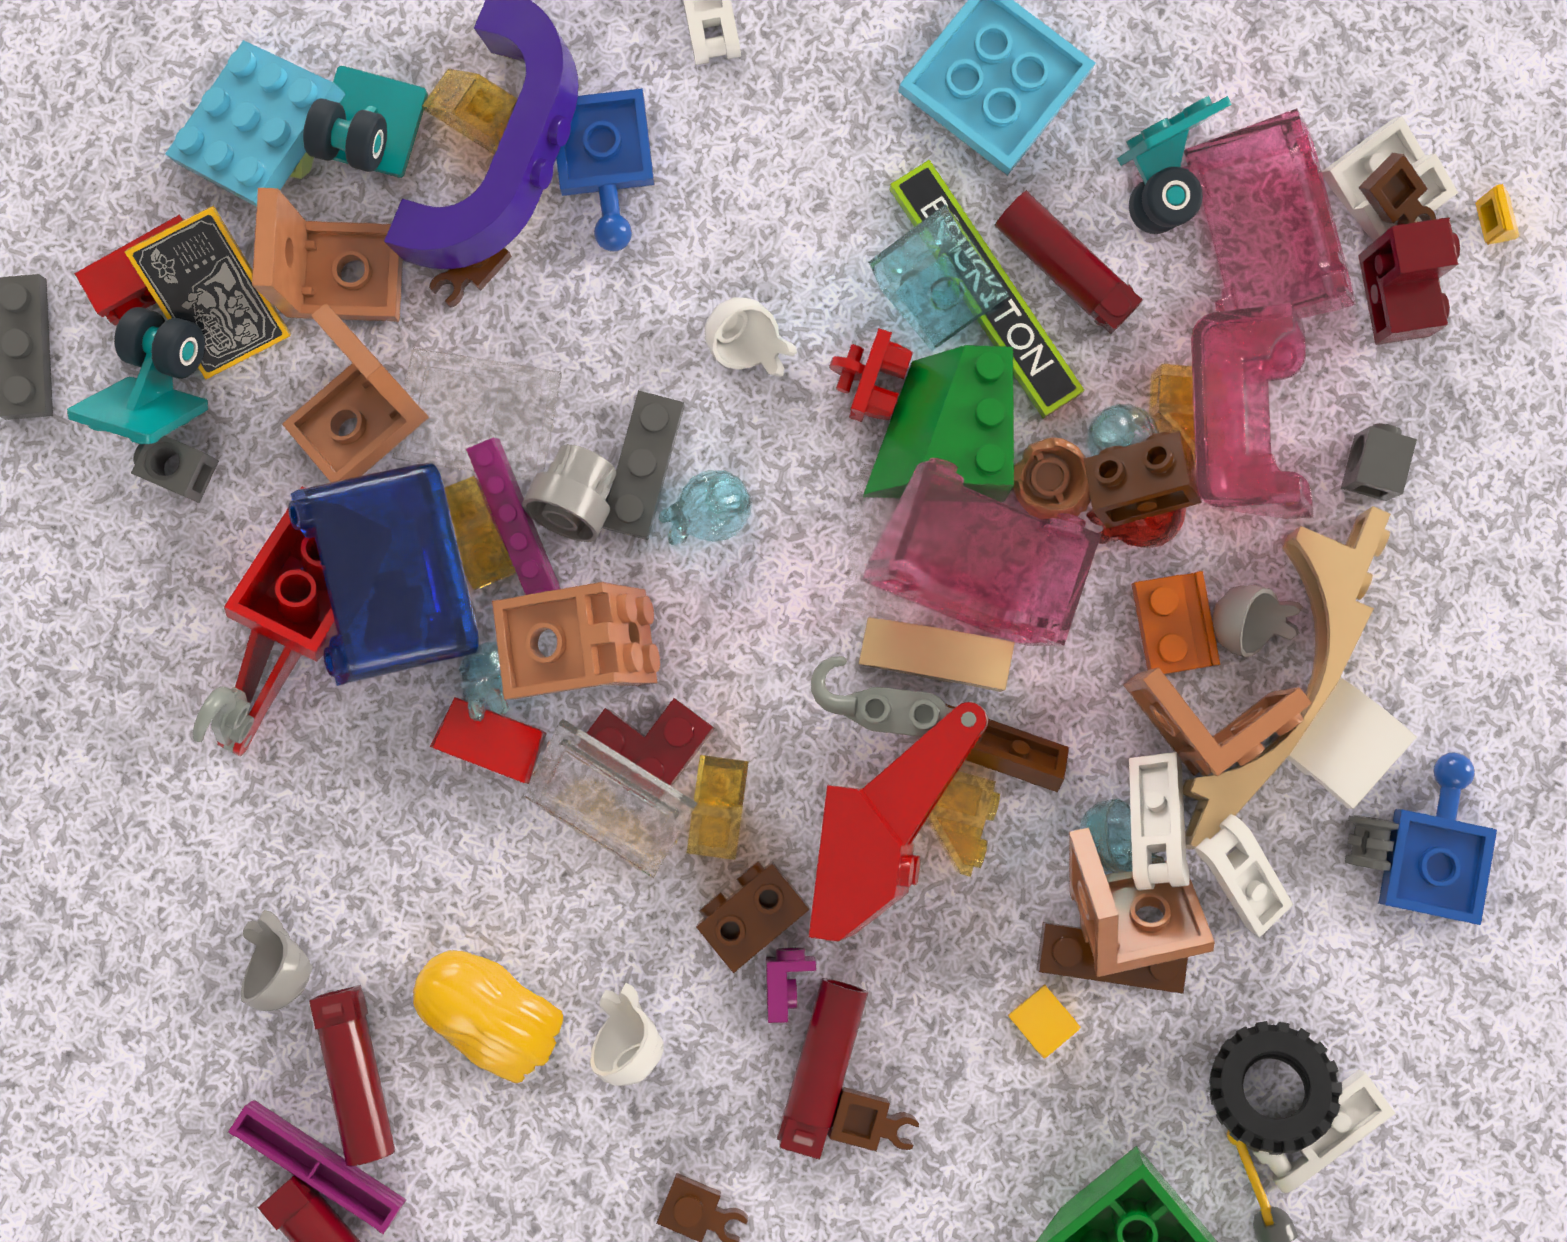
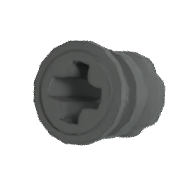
(1370, 842)

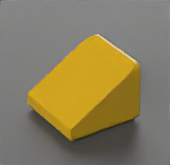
(1497, 216)
(1044, 1021)

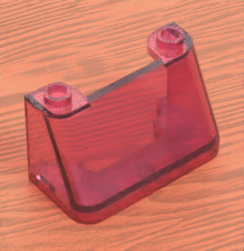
(1272, 218)
(1230, 374)
(982, 559)

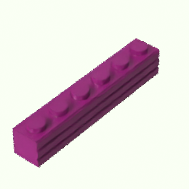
(511, 519)
(317, 1165)

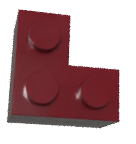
(1403, 279)
(666, 746)

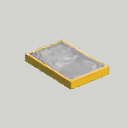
(205, 279)

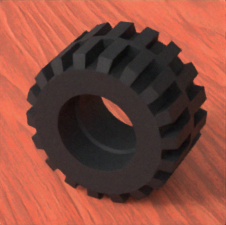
(1305, 1057)

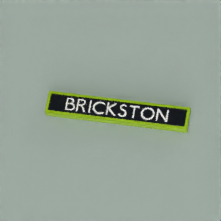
(1011, 322)

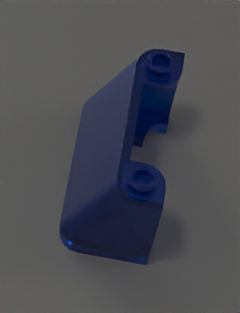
(388, 571)

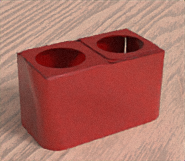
(493, 743)

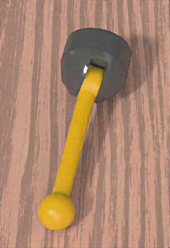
(1270, 1222)

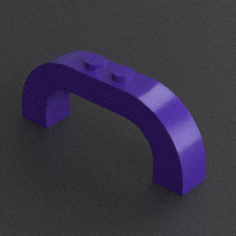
(523, 160)

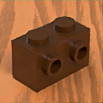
(1142, 479)
(751, 915)

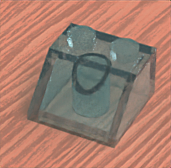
(937, 278)

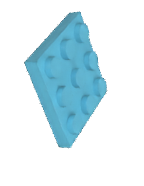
(996, 79)
(251, 123)

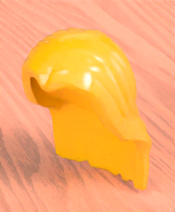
(486, 1014)

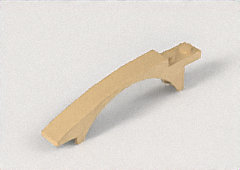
(1333, 581)

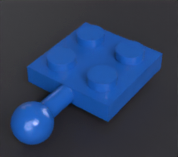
(607, 153)
(1438, 861)

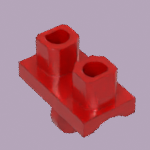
(883, 357)

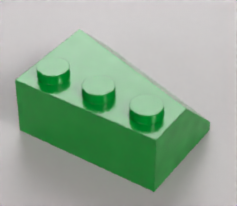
(955, 411)
(1127, 1206)

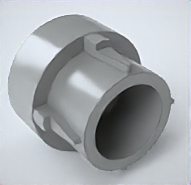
(572, 494)

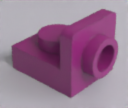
(780, 990)

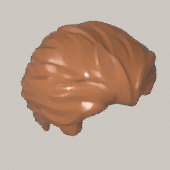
(1052, 479)

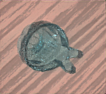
(1119, 427)
(709, 508)
(482, 681)
(1111, 833)

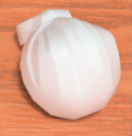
(746, 335)
(627, 1042)

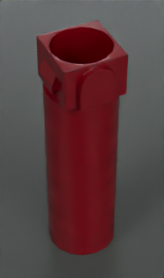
(1068, 262)
(822, 1067)
(353, 1075)
(304, 1214)

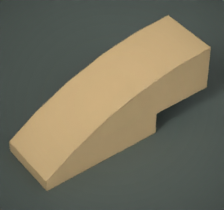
(937, 653)

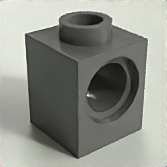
(1379, 462)
(191, 476)

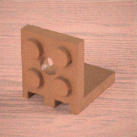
(302, 264)
(362, 392)
(599, 636)
(1234, 743)
(1110, 919)

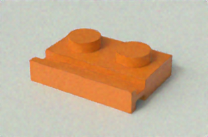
(1176, 623)

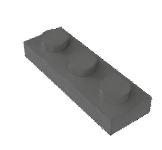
(24, 348)
(643, 464)

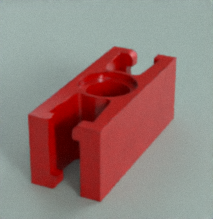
(114, 283)

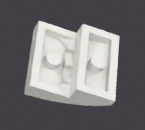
(1360, 162)
(1350, 744)

